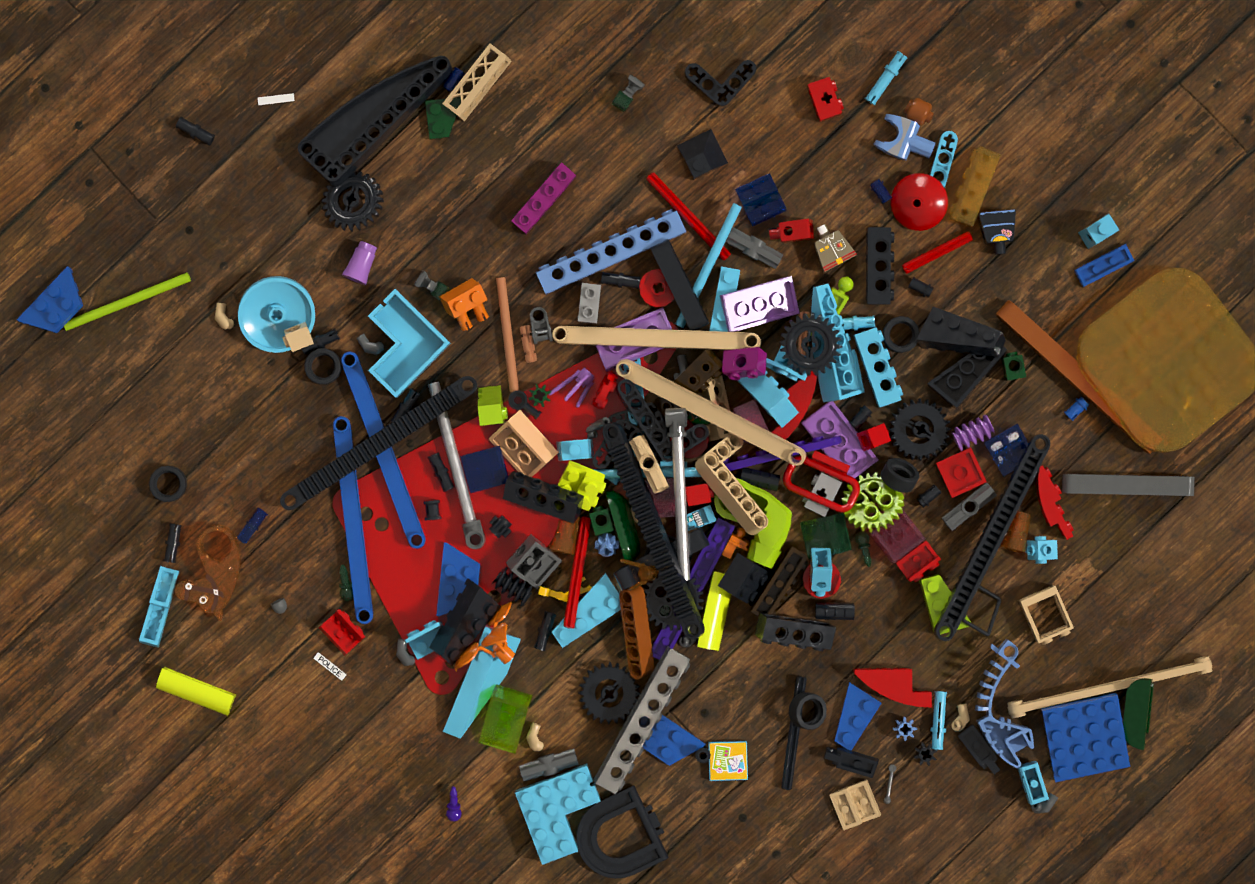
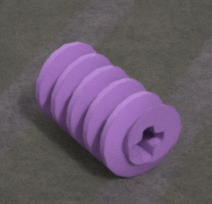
(973, 432)

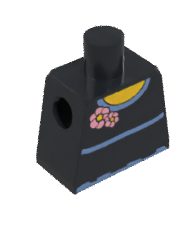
(997, 228)

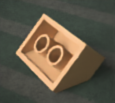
(523, 445)

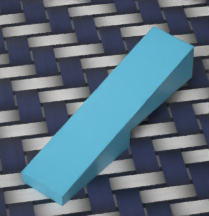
(159, 607)

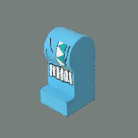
(700, 517)

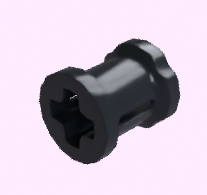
(432, 510)

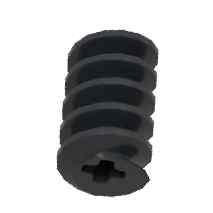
(513, 586)

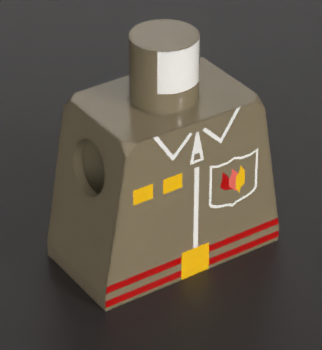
(832, 248)

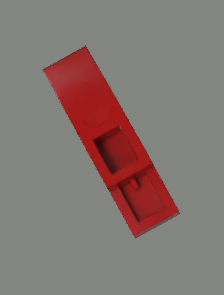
(1047, 496)

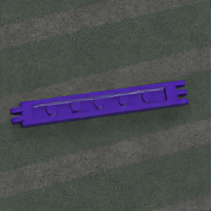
(763, 456)

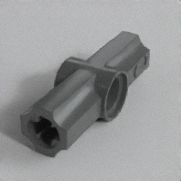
(754, 248)
(978, 498)
(548, 764)

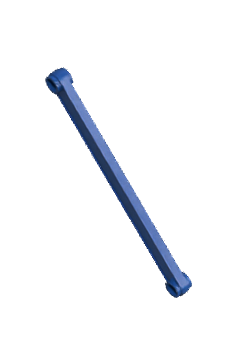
(387, 459)
(354, 527)

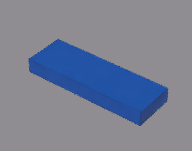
(1104, 265)

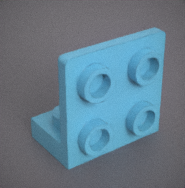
(780, 366)
(421, 640)

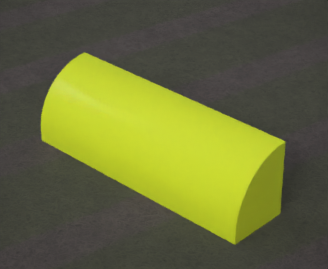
(714, 614)
(195, 691)

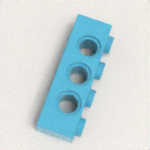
(862, 341)

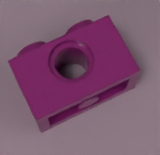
(735, 359)

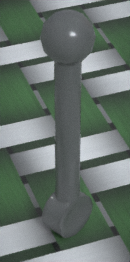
(892, 768)

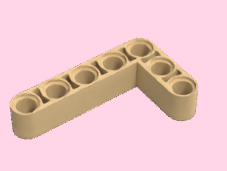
(728, 488)

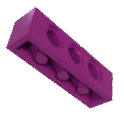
(543, 198)

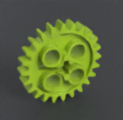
(860, 512)

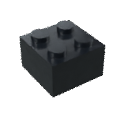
(744, 579)

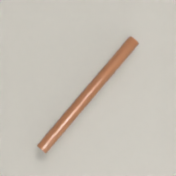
(507, 334)

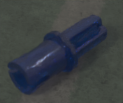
(252, 525)

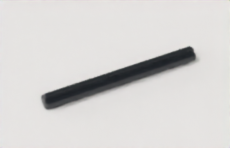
(792, 742)

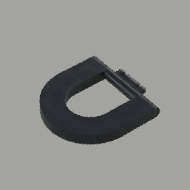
(633, 862)

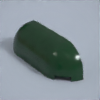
(624, 525)
(1138, 712)

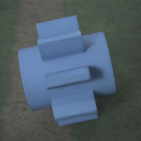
(606, 544)
(908, 732)

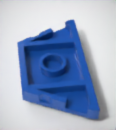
(55, 304)
(454, 572)
(670, 741)

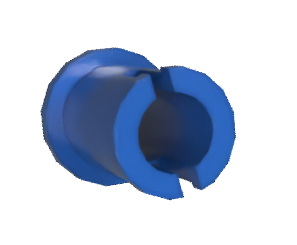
(1076, 408)

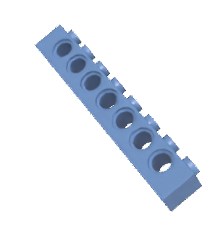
(669, 217)

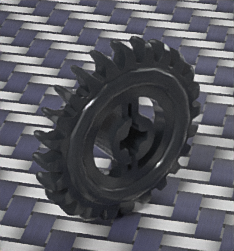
(361, 212)
(810, 363)
(903, 420)
(595, 706)

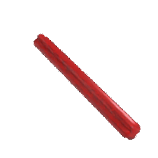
(685, 213)
(577, 572)

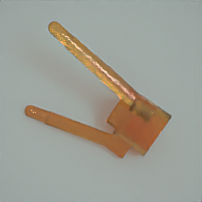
(645, 573)

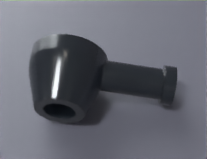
(523, 405)

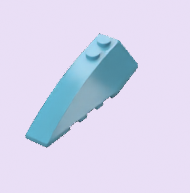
(845, 376)
(478, 686)

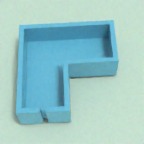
(415, 343)
(546, 809)

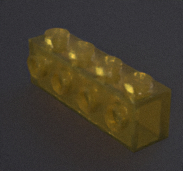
(975, 186)

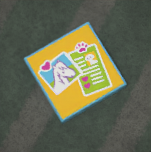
(728, 760)

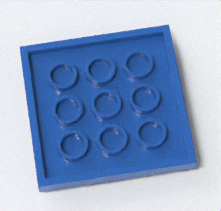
(1085, 737)

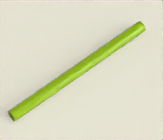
(127, 301)

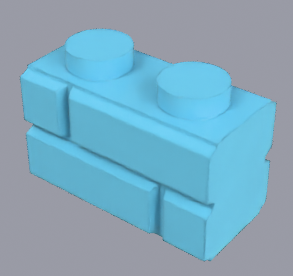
(1033, 782)

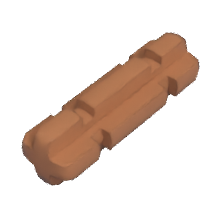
(528, 344)

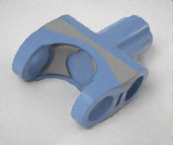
(906, 139)

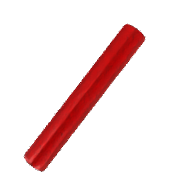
(937, 252)

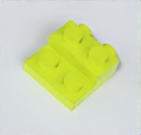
(584, 482)

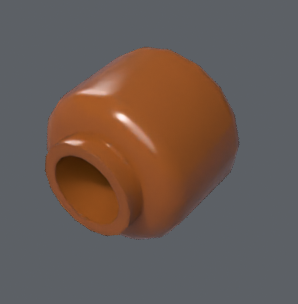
(919, 111)

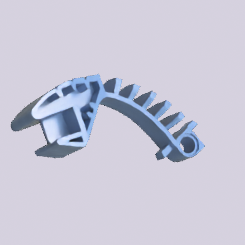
(1001, 734)

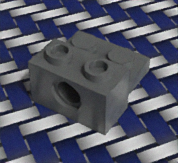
(533, 561)

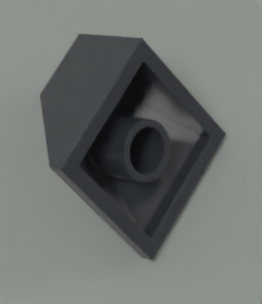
(702, 154)

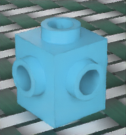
(1041, 550)

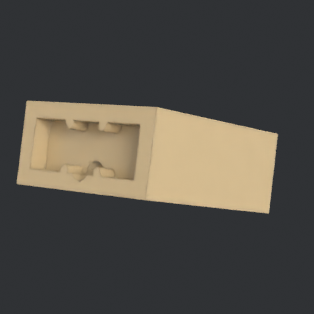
(1041, 595)

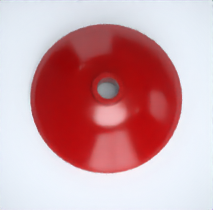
(932, 198)

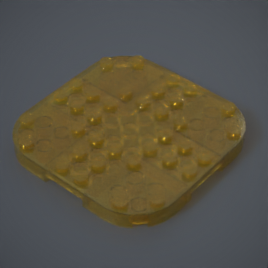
(1168, 360)

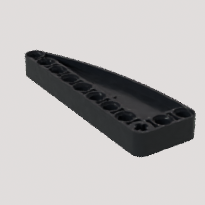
(354, 122)

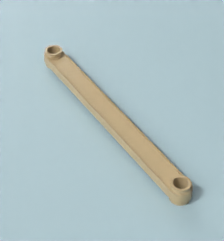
(654, 338)
(711, 412)
(1018, 708)

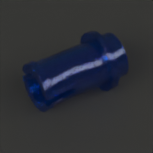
(453, 79)
(880, 190)

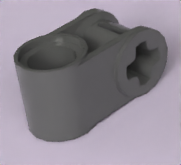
(540, 327)

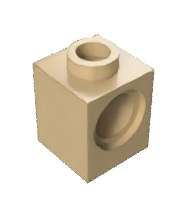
(297, 337)

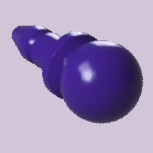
(453, 812)

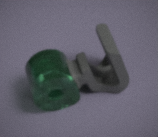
(624, 98)
(437, 289)

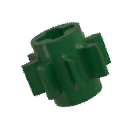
(535, 393)

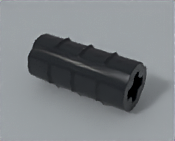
(760, 478)
(834, 611)

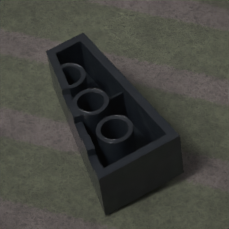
(955, 333)
(963, 377)
(464, 622)

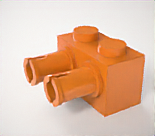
(463, 299)

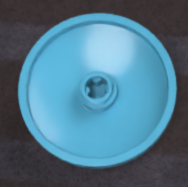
(271, 308)

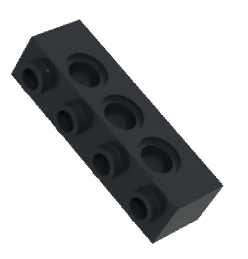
(875, 235)
(555, 502)
(769, 623)

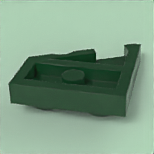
(440, 118)

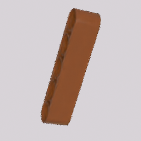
(636, 632)

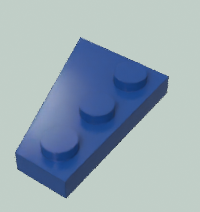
(855, 716)

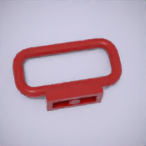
(831, 467)

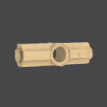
(654, 474)

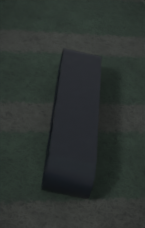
(680, 285)

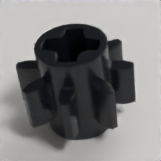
(500, 526)
(926, 759)

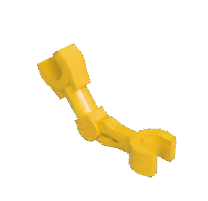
(560, 595)

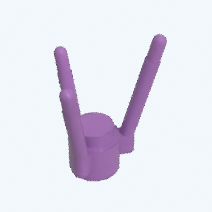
(584, 378)

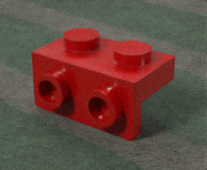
(918, 561)
(342, 631)

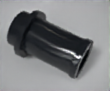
(921, 287)
(861, 417)
(928, 496)
(702, 759)

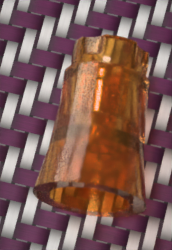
(1017, 534)
(565, 537)

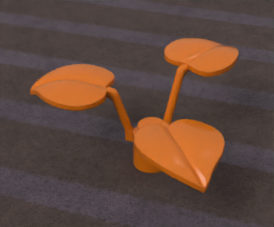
(496, 637)

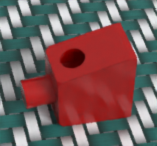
(802, 231)

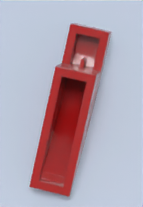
(800, 396)
(895, 685)

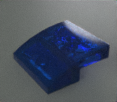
(760, 199)
(1007, 449)
(484, 469)

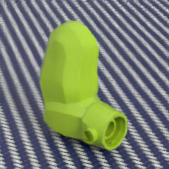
(768, 542)

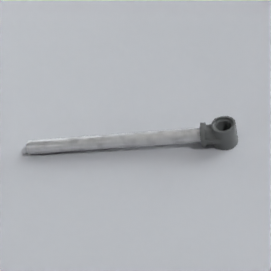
(676, 421)
(471, 525)

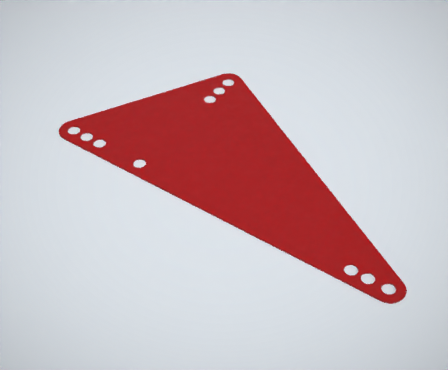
(411, 576)

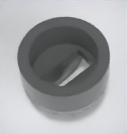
(279, 606)

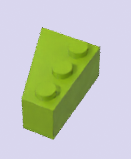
(491, 406)
(936, 596)

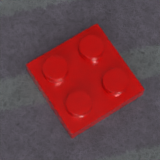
(961, 472)

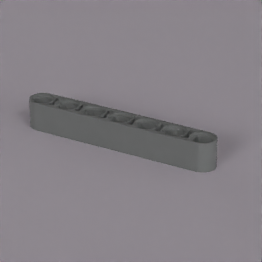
(1128, 484)

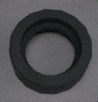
(886, 334)
(308, 366)
(896, 482)
(182, 483)
(795, 709)

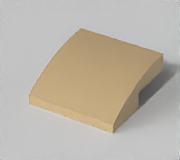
(855, 804)

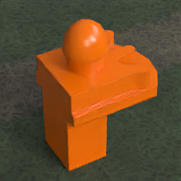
(734, 541)

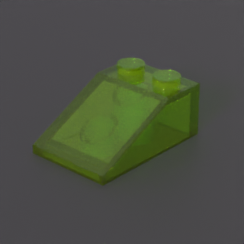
(505, 718)

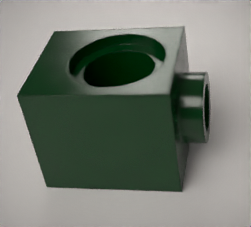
(1011, 375)
(608, 527)

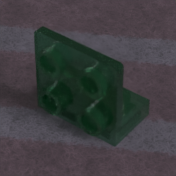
(826, 533)

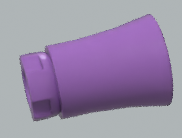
(360, 263)

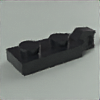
(979, 748)
(852, 761)

